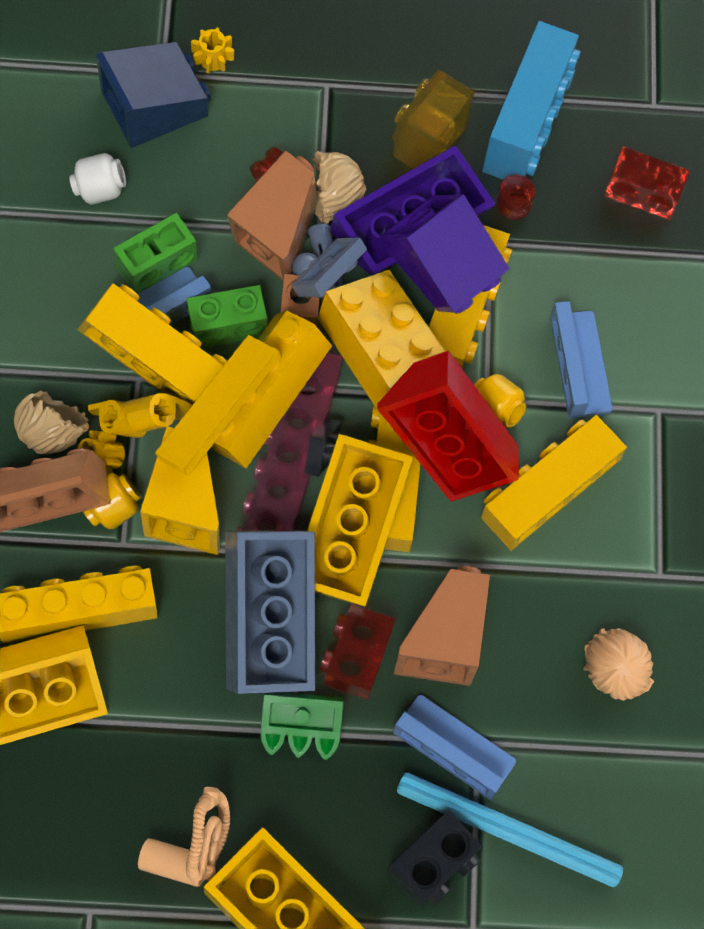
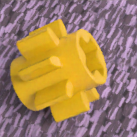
(212, 50)
(106, 448)

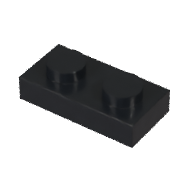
(322, 446)

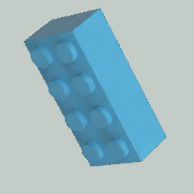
(532, 103)

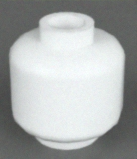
(98, 178)

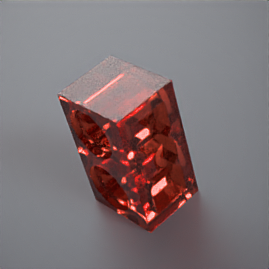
(647, 183)
(365, 653)

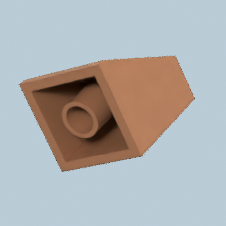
(276, 214)
(449, 631)

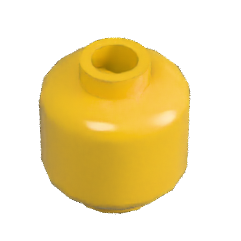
(503, 398)
(123, 503)

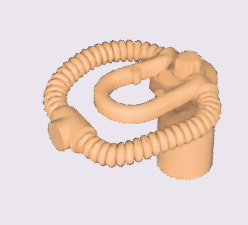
(199, 862)

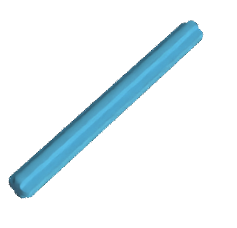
(510, 830)

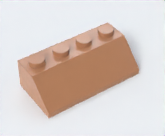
(52, 489)

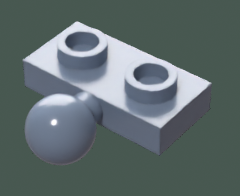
(321, 272)

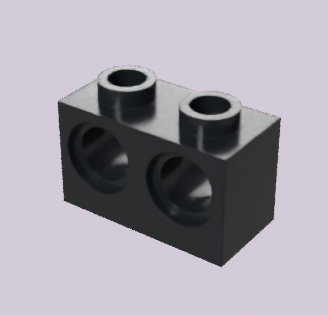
(429, 853)

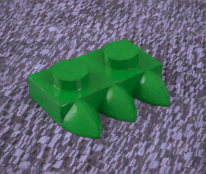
(301, 719)

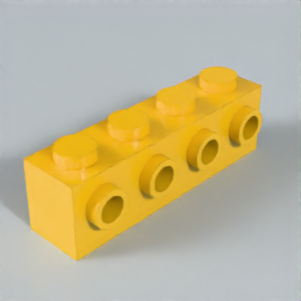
(91, 602)

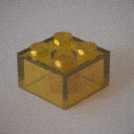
(432, 119)

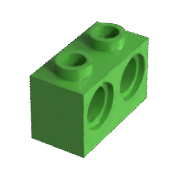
(155, 253)
(227, 316)

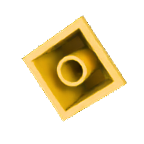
(181, 506)

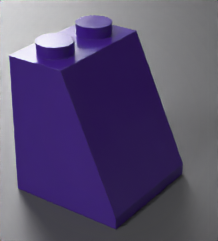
(445, 252)

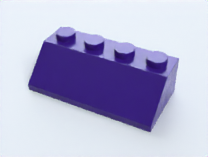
(386, 206)

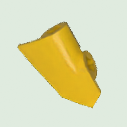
(139, 415)

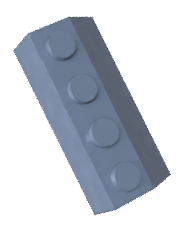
(270, 611)

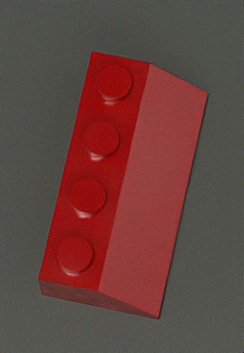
(450, 428)

